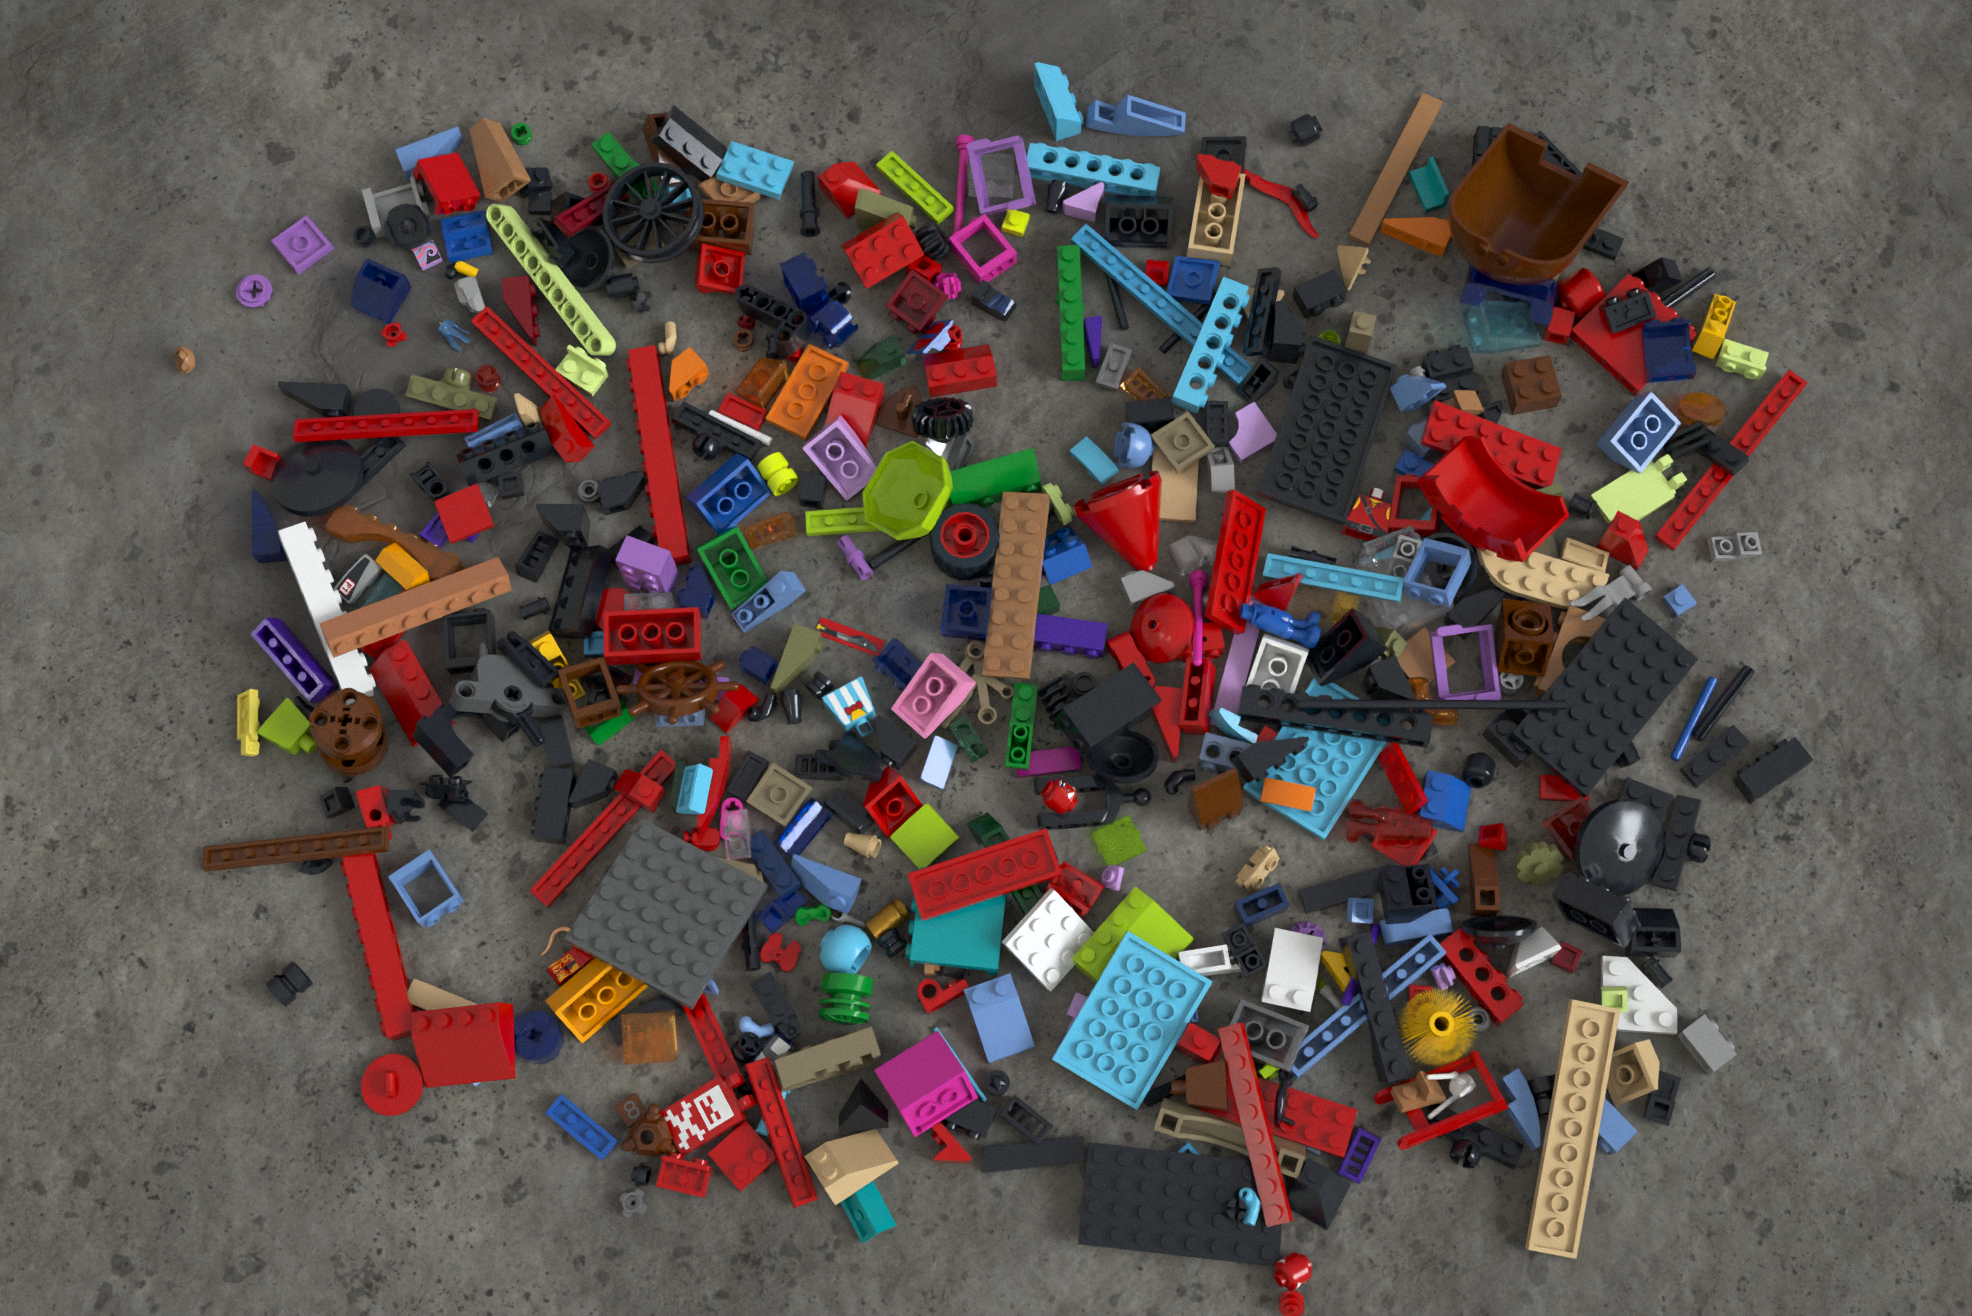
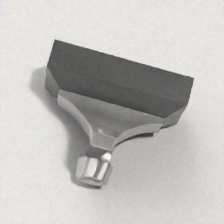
(955, 452)

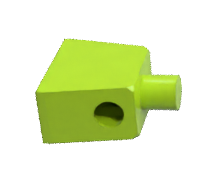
(288, 729)

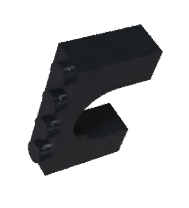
(444, 746)

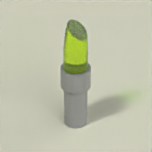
(1328, 993)

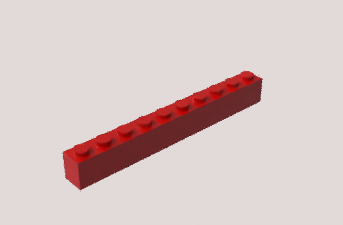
(658, 452)

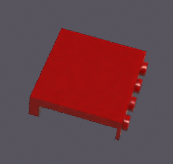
(1623, 351)

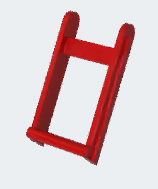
(1424, 1131)

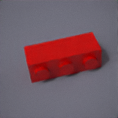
(1197, 697)

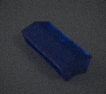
(803, 828)

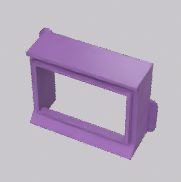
(984, 146)
(1488, 661)

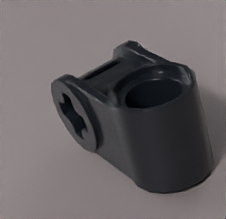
(430, 481)

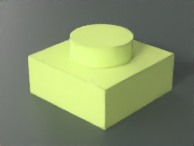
(1615, 997)

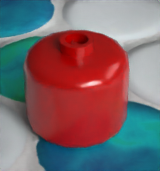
(1580, 292)

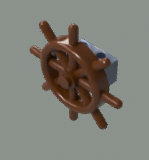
(679, 695)

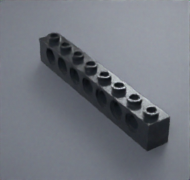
(1323, 722)

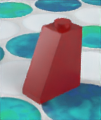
(1624, 540)

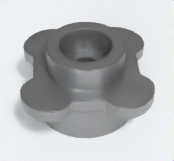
(626, 1200)

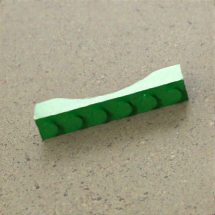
(1070, 313)

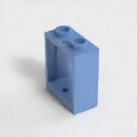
(1440, 553)
(412, 871)

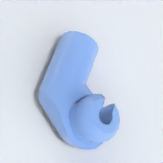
(762, 1031)

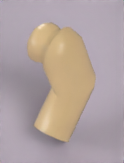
(670, 336)

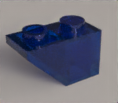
(697, 592)

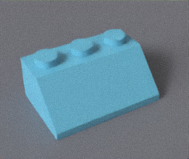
(1057, 101)

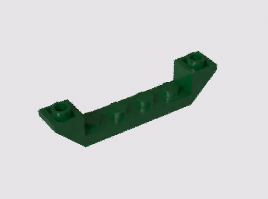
(989, 833)

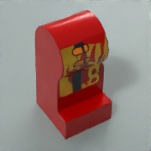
(568, 965)

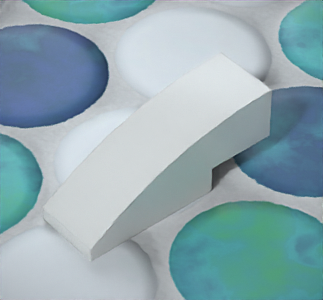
(1210, 960)

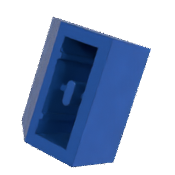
(1064, 555)

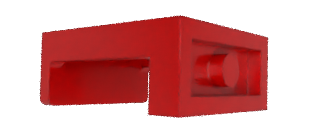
(448, 183)

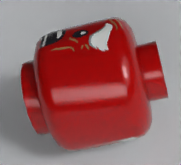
(1059, 796)
(1292, 1271)

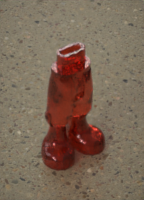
(1391, 824)

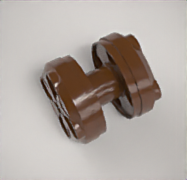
(349, 732)

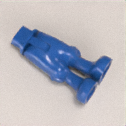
(1282, 623)

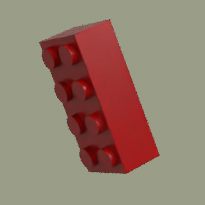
(652, 636)

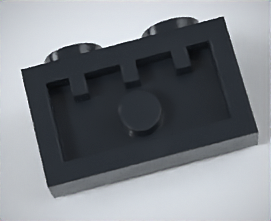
(1628, 309)

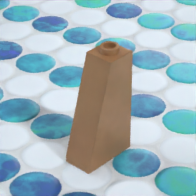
(497, 161)

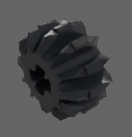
(933, 241)

